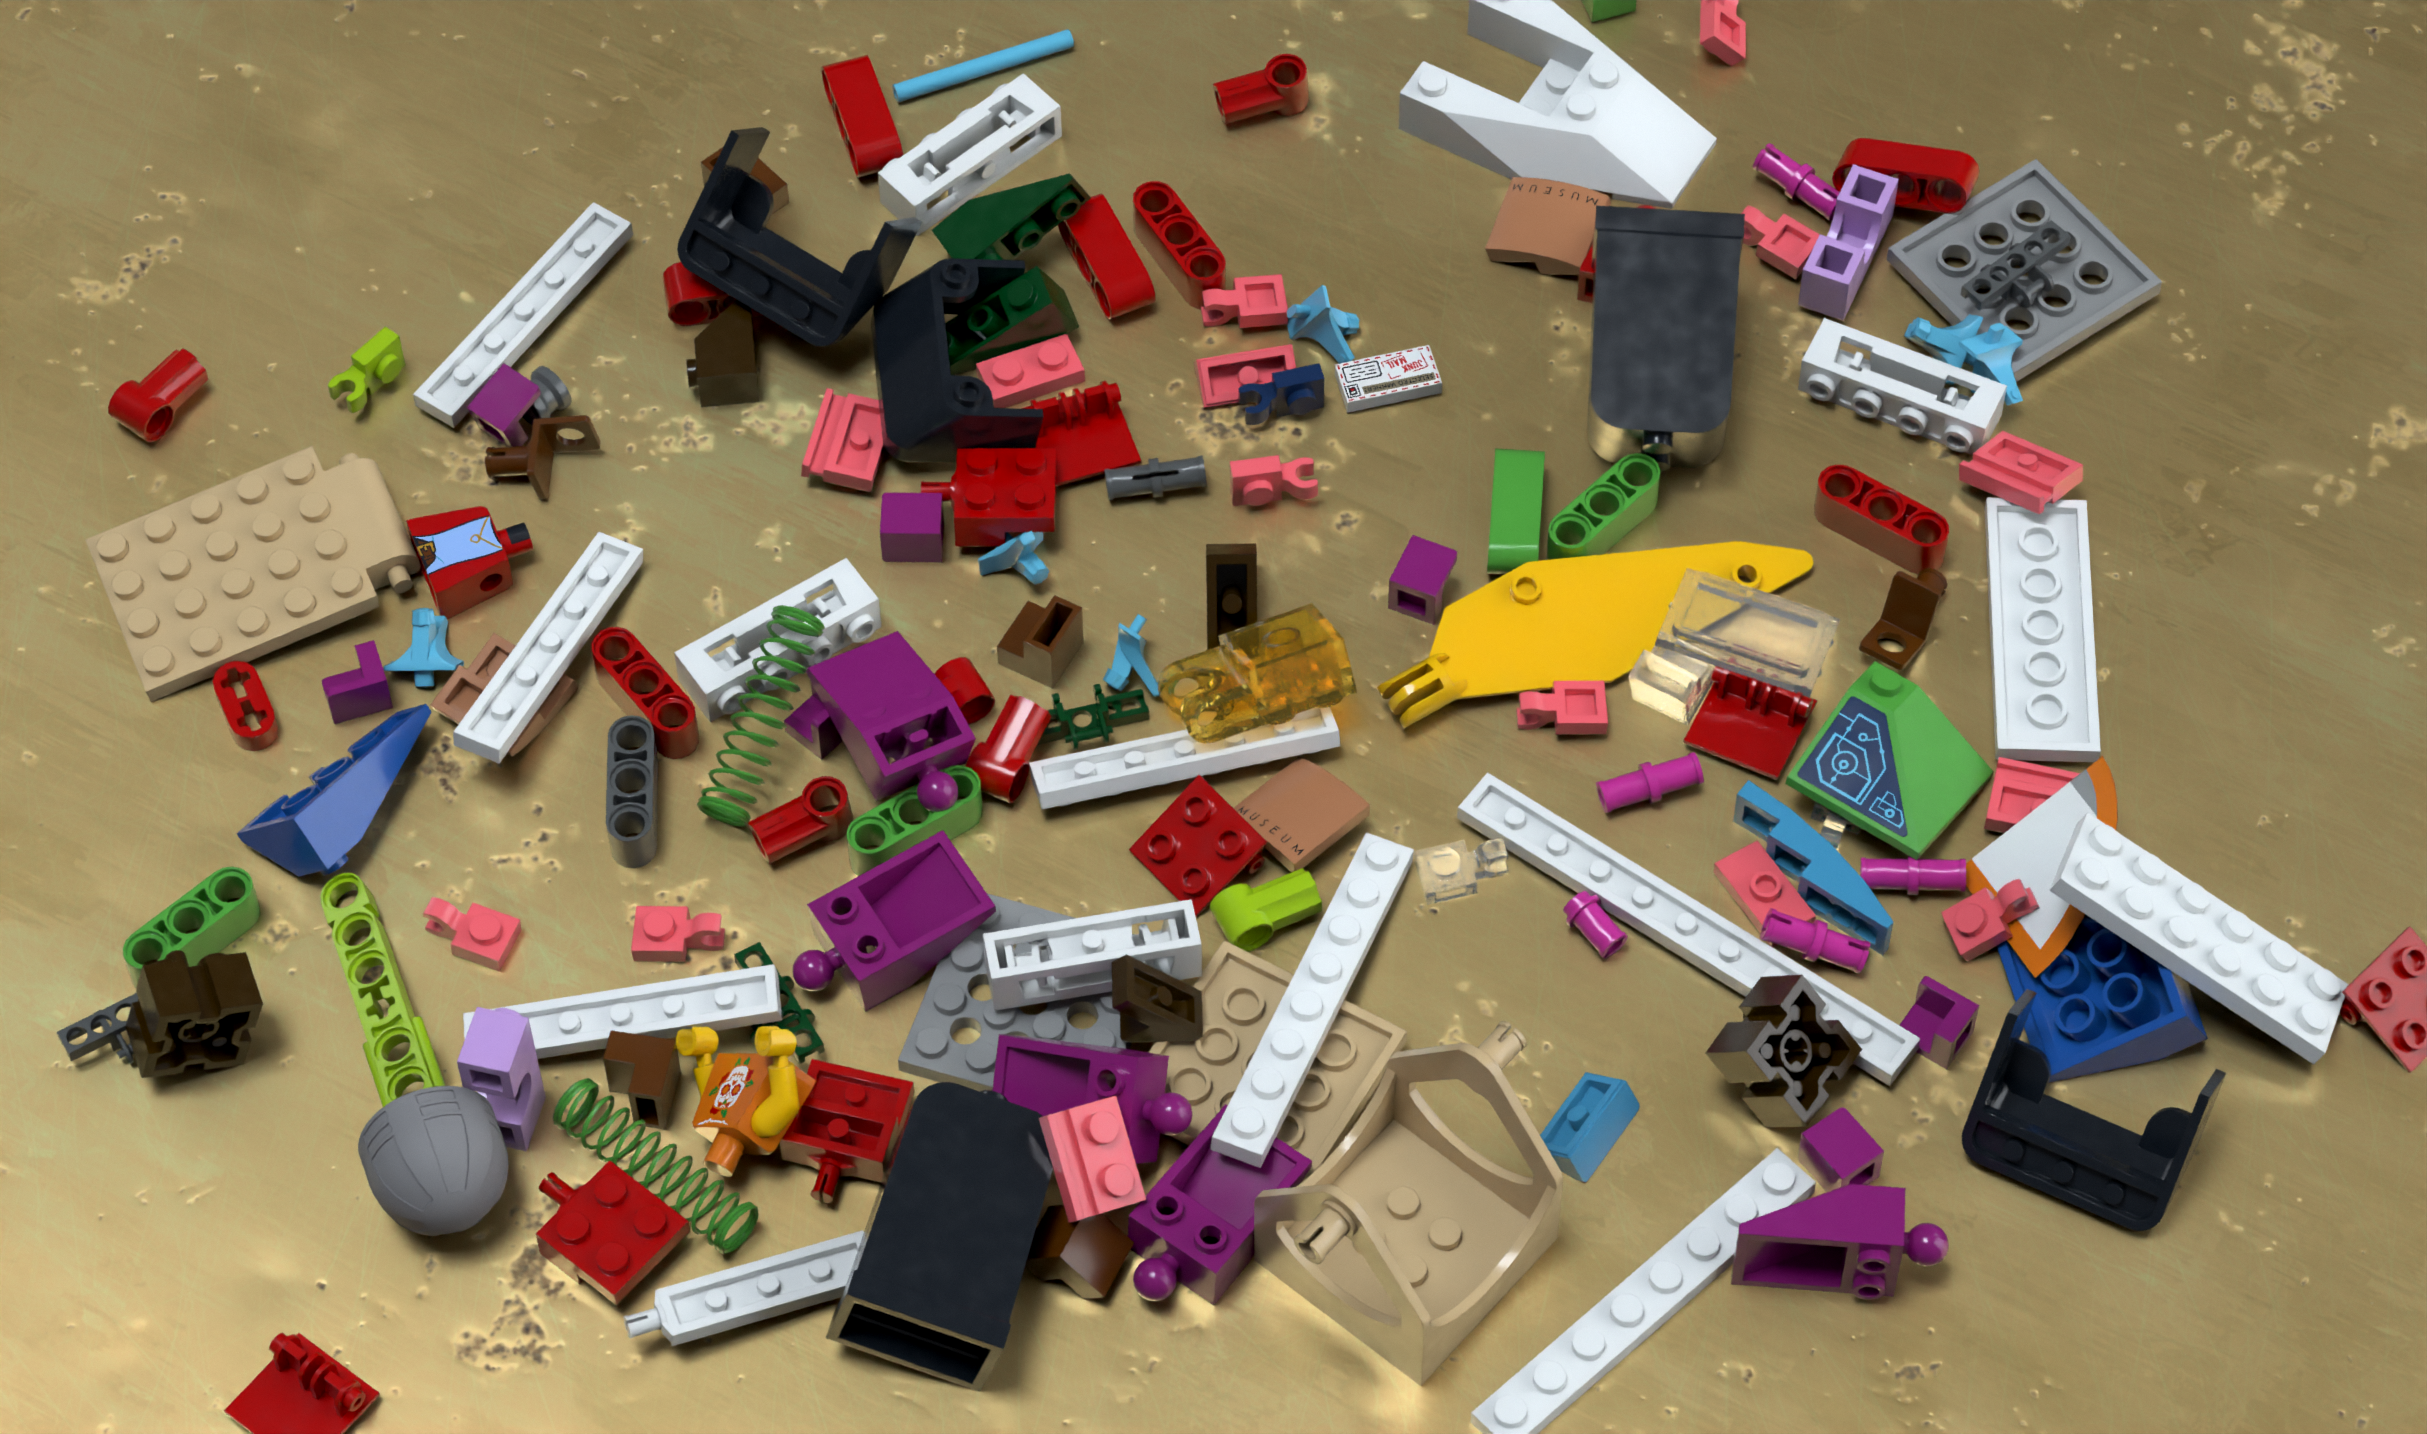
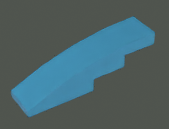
(1823, 875)

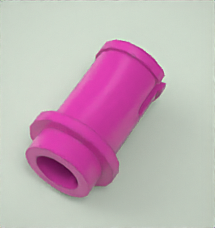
(1587, 915)

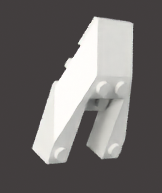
(1578, 123)

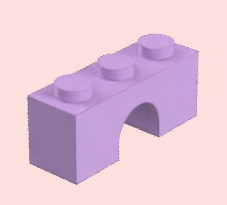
(1845, 254)
(504, 1068)

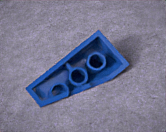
(330, 817)

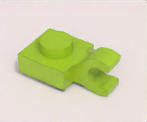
(373, 366)

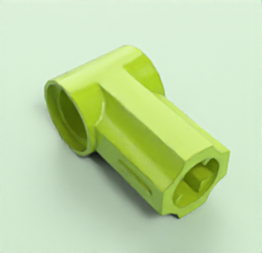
(1253, 914)

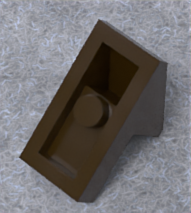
(1154, 1004)

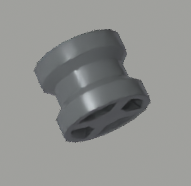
(553, 395)

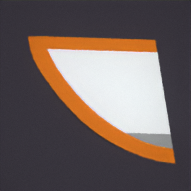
(2033, 855)

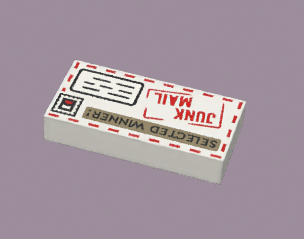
(1388, 378)

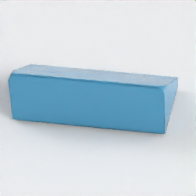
(1589, 1124)

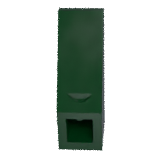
(1010, 220)
(1010, 319)

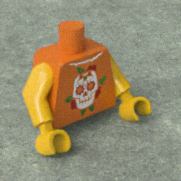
(744, 1096)

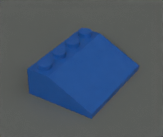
(2104, 1005)

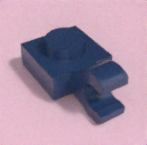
(1289, 393)

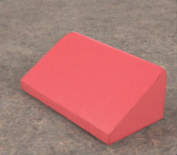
(1223, 374)

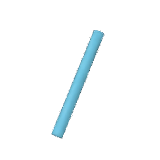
(983, 65)

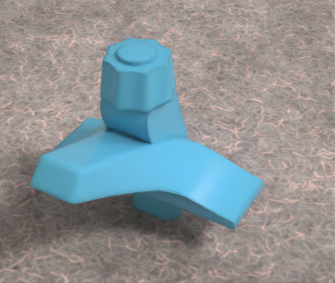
(1323, 323)
(1944, 342)
(1993, 357)
(1019, 554)
(427, 649)
(1130, 655)

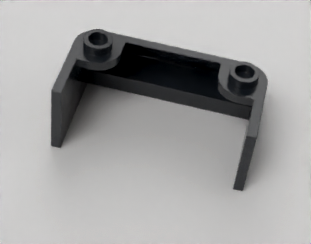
(737, 253)
(920, 402)
(2070, 1150)

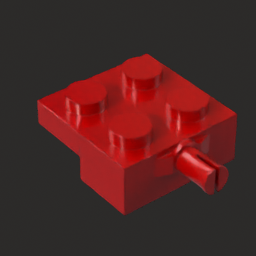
(1000, 493)
(847, 1125)
(608, 1230)

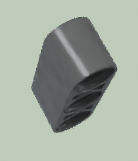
(638, 810)

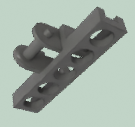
(2029, 263)
(96, 1040)

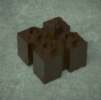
(193, 1013)
(1783, 1051)

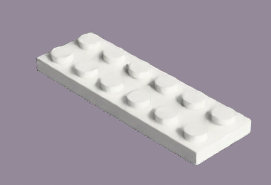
(2042, 632)
(2199, 938)

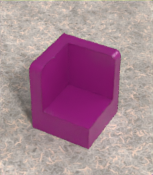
(503, 404)
(912, 527)
(1420, 579)
(358, 690)
(813, 726)
(1940, 1021)
(1840, 1152)

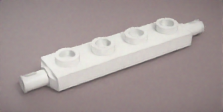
(749, 1292)

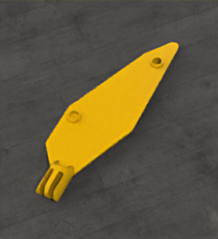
(1569, 621)

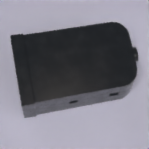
(1662, 333)
(948, 1236)

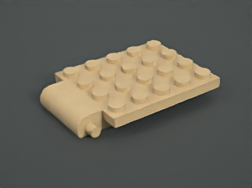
(252, 566)

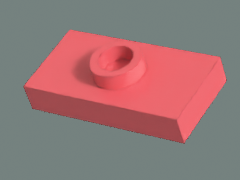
(1760, 885)

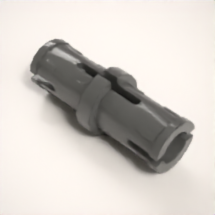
(1155, 477)

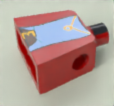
(465, 556)

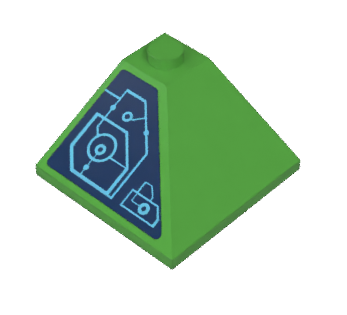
(1891, 763)

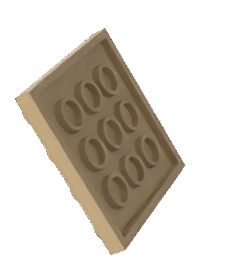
(1237, 1007)

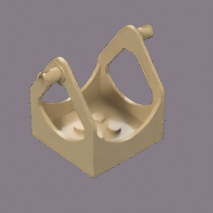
(1408, 1224)

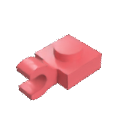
(1723, 30)
(1779, 243)
(1253, 300)
(1264, 479)
(1572, 706)
(1982, 918)
(668, 931)
(478, 936)

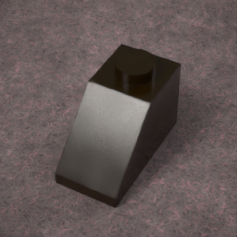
(726, 359)
(1230, 588)

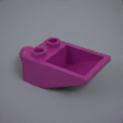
(887, 713)
(905, 908)
(1064, 1075)
(1202, 1217)
(1836, 1243)

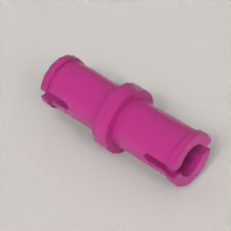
(1797, 180)
(1649, 782)
(1914, 874)
(1815, 940)

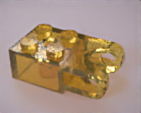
(1261, 675)

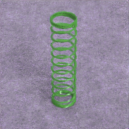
(722, 809)
(727, 1220)

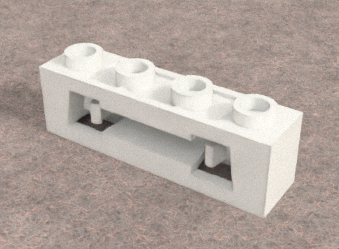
(970, 152)
(1901, 388)
(716, 682)
(1083, 952)

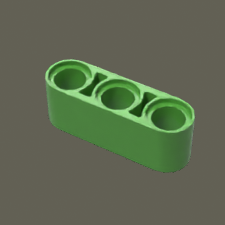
(1608, 495)
(1515, 509)
(888, 826)
(200, 908)

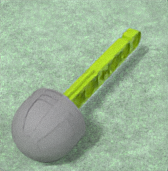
(437, 1150)

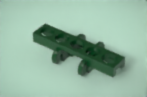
(1101, 722)
(797, 1023)

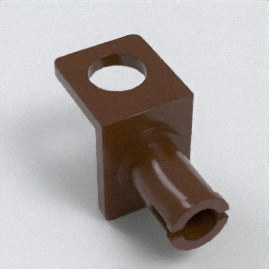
(537, 457)
(1906, 616)

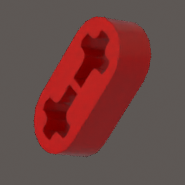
(254, 702)

